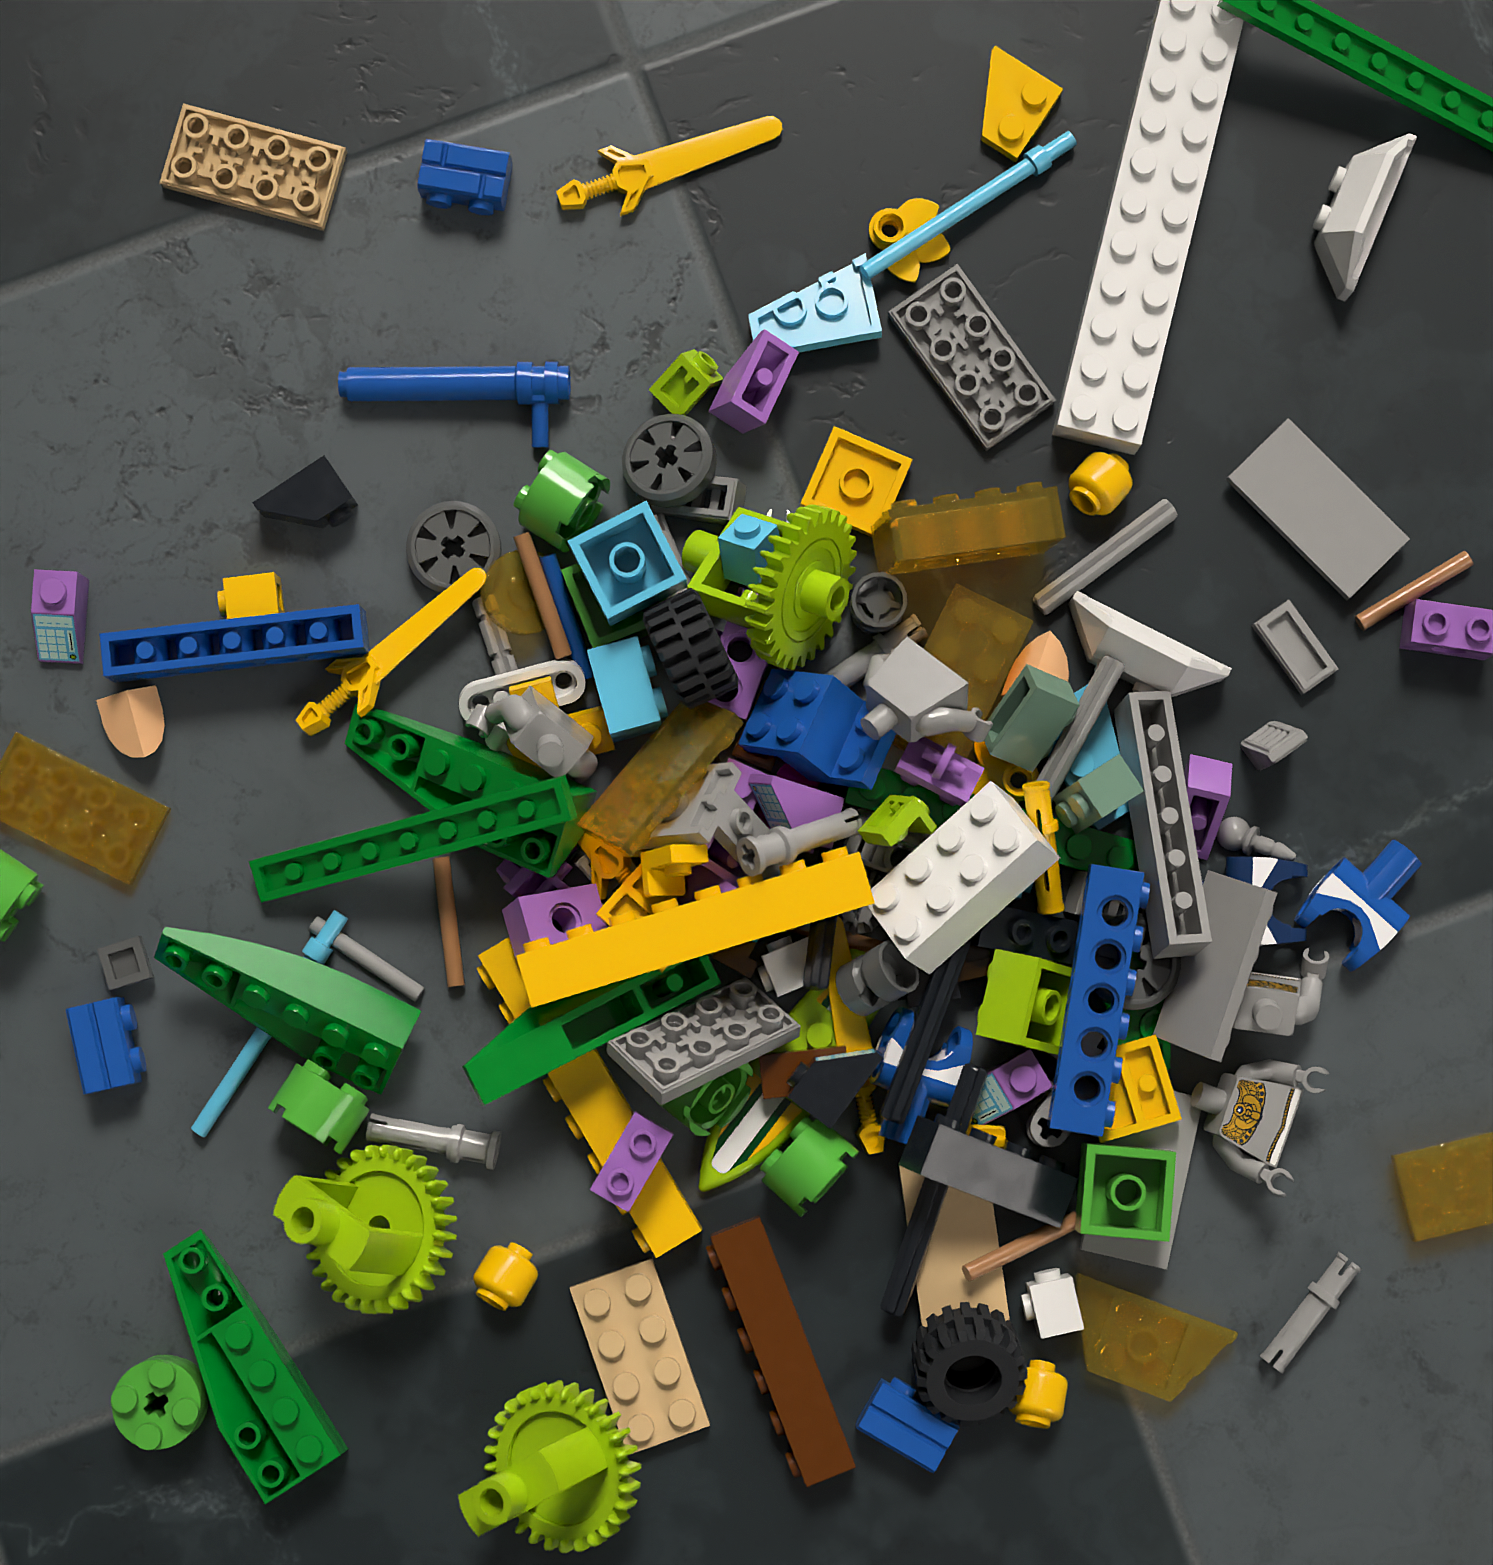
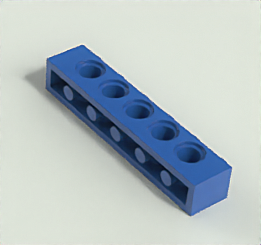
(234, 643)
(1066, 1109)

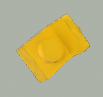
(666, 866)

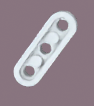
(498, 686)

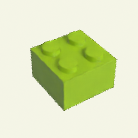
(1024, 1001)

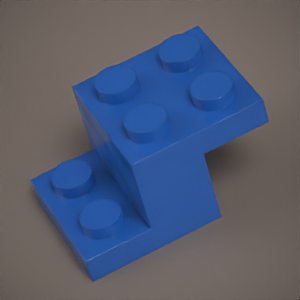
(815, 729)

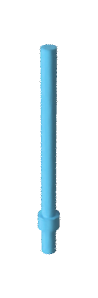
(1033, 162)
(317, 950)

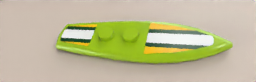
(766, 1123)

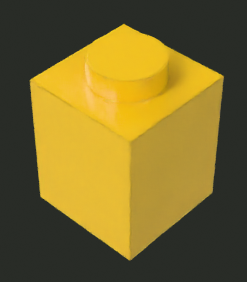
(251, 596)

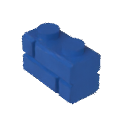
(464, 176)
(105, 1045)
(906, 1424)

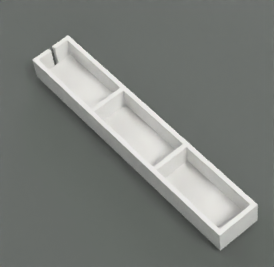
(1148, 225)

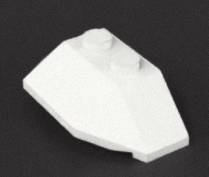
(1357, 211)
(1148, 656)

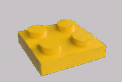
(856, 479)

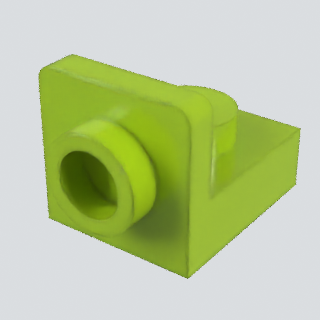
(686, 381)
(894, 820)

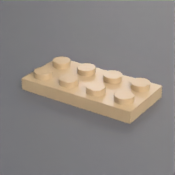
(640, 1355)

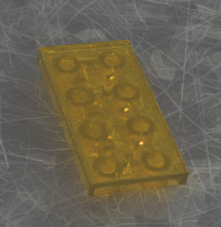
(659, 776)
(77, 809)
(1447, 1186)

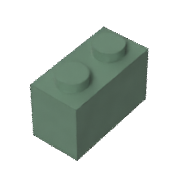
(1030, 718)
(1096, 794)

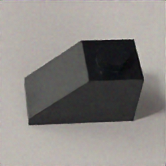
(309, 498)

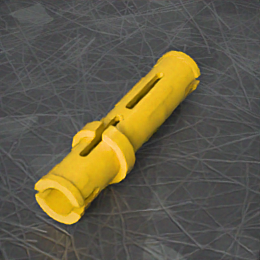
(1038, 798)

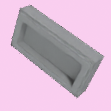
(1295, 647)

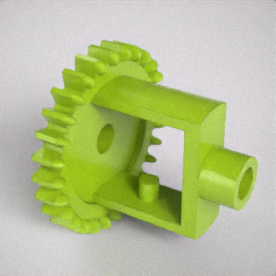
(799, 589)
(373, 1227)
(556, 1470)

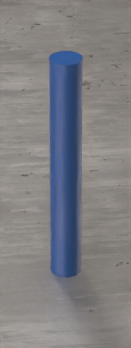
(566, 612)

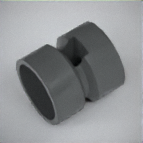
(878, 603)
(876, 979)

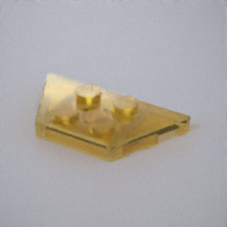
(1144, 1340)

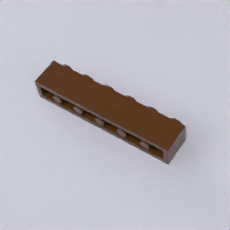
(782, 1351)

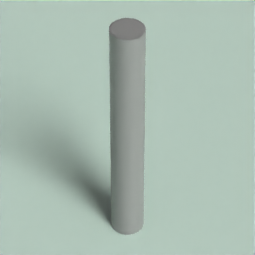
(371, 962)

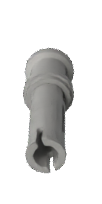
(784, 844)
(453, 1142)

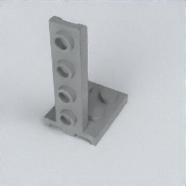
(713, 810)

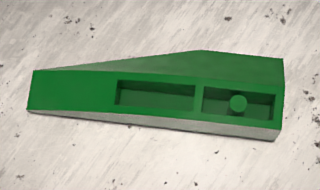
(451, 769)
(297, 1002)
(574, 1025)
(249, 1375)

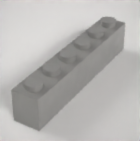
(1163, 825)

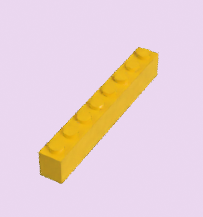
(694, 928)
(598, 1114)

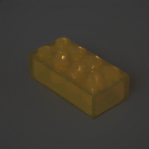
(968, 529)
(978, 644)

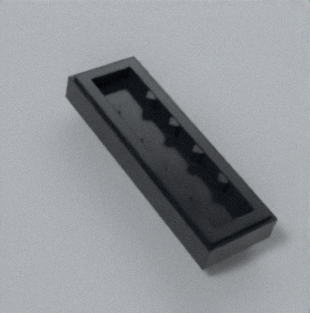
(1030, 935)

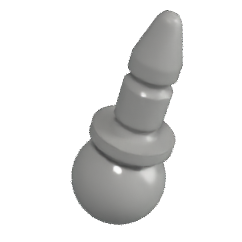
(1237, 835)

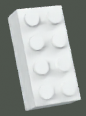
(960, 878)

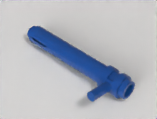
(521, 383)

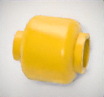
(1100, 483)
(505, 1276)
(1043, 1396)

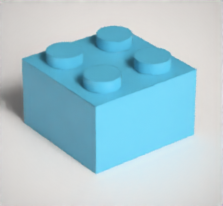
(628, 563)
(625, 688)

